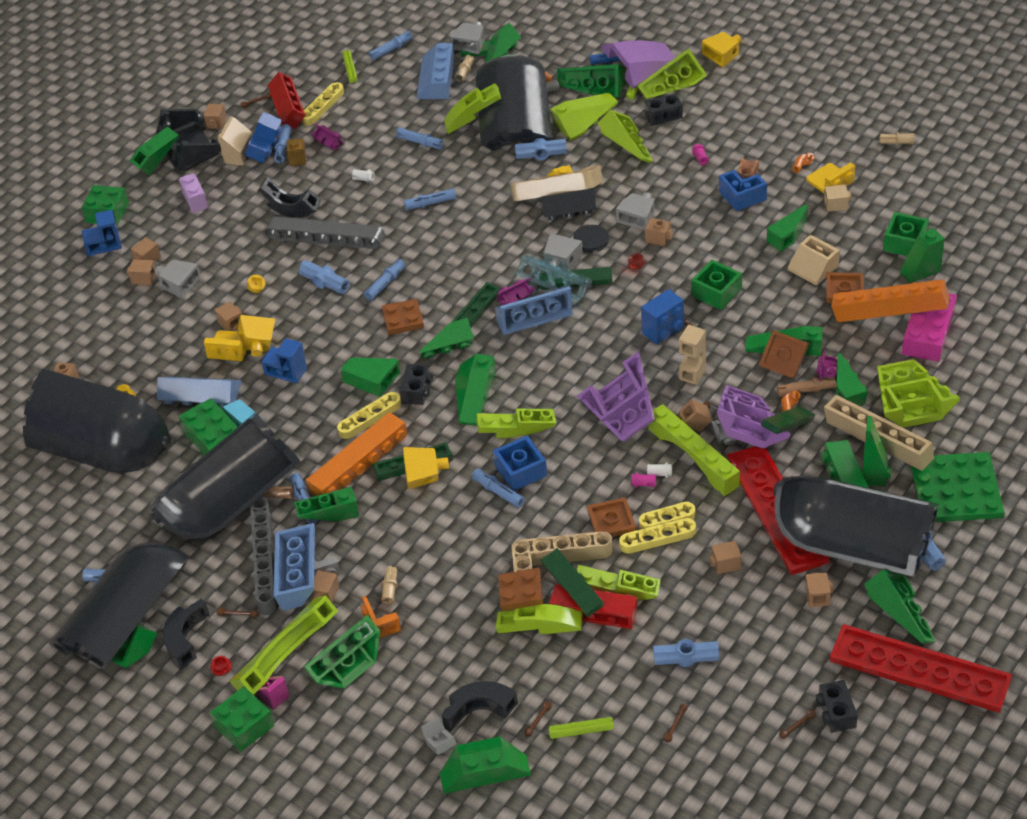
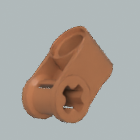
(748, 168)

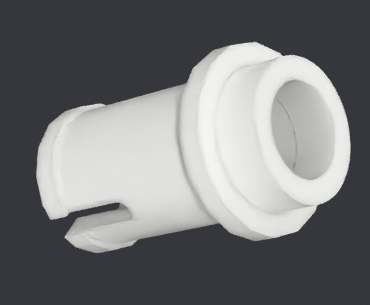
(367, 176)
(660, 469)

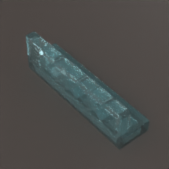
(555, 270)

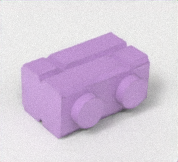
(193, 193)

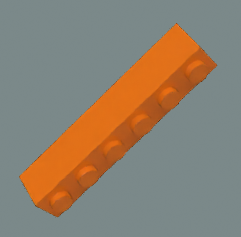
(890, 301)
(358, 456)

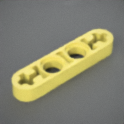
(334, 92)
(350, 426)
(658, 538)

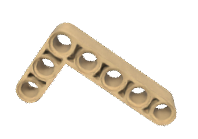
(569, 182)
(574, 548)

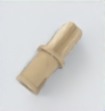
(464, 68)
(896, 138)
(389, 585)

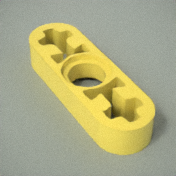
(670, 510)

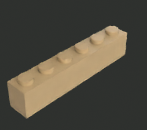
(895, 439)

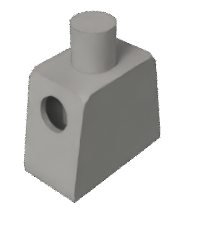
(468, 37)
(636, 210)
(562, 251)
(178, 277)

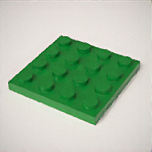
(961, 486)

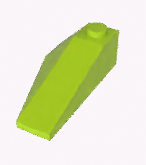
(675, 75)
(578, 115)
(624, 132)

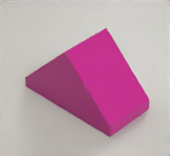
(273, 692)

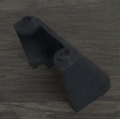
(192, 145)

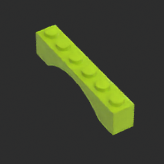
(718, 470)
(262, 666)

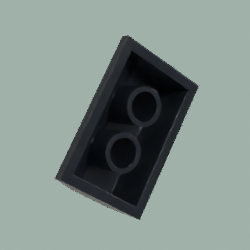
(568, 204)

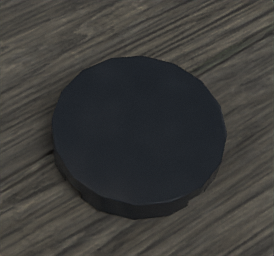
(592, 238)

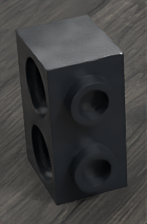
(663, 109)
(416, 384)
(840, 704)

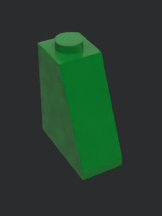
(924, 256)
(370, 374)

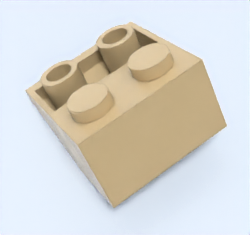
(234, 142)
(814, 260)

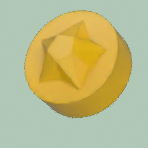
(256, 283)

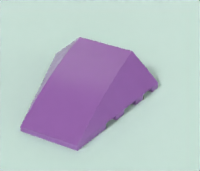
(639, 57)
(623, 402)
(742, 418)

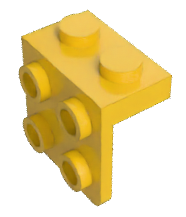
(831, 176)
(225, 346)

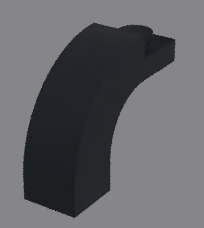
(288, 204)
(176, 629)
(479, 696)

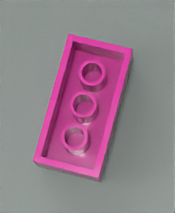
(928, 332)

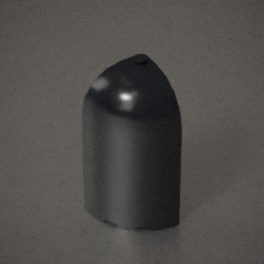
(523, 103)
(93, 424)
(224, 481)
(854, 522)
(118, 601)

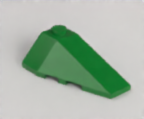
(593, 79)
(809, 334)
(473, 386)
(875, 457)
(895, 597)
(135, 646)

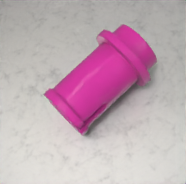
(699, 151)
(643, 480)

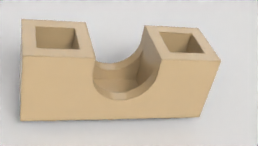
(693, 347)

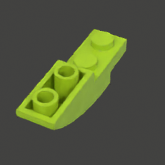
(465, 108)
(519, 424)
(623, 583)
(544, 617)

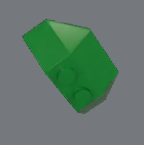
(346, 656)
(483, 764)

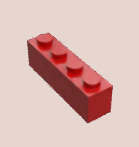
(286, 100)
(618, 609)

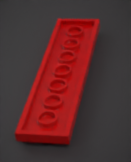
(758, 480)
(921, 668)

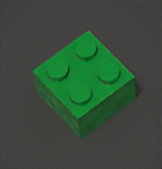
(104, 199)
(903, 232)
(716, 284)
(242, 719)

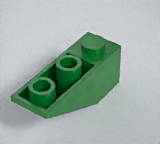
(502, 41)
(153, 151)
(786, 231)
(453, 336)
(848, 383)
(329, 507)

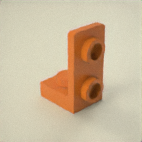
(387, 624)

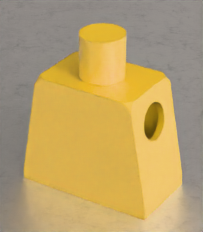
(721, 48)
(255, 333)
(422, 466)

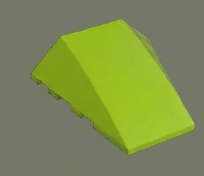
(912, 395)

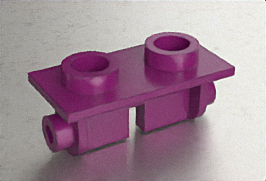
(332, 140)
(508, 294)
(826, 366)

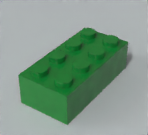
(206, 425)

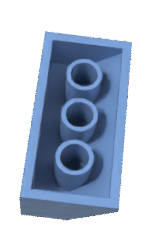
(436, 72)
(534, 310)
(197, 390)
(294, 566)

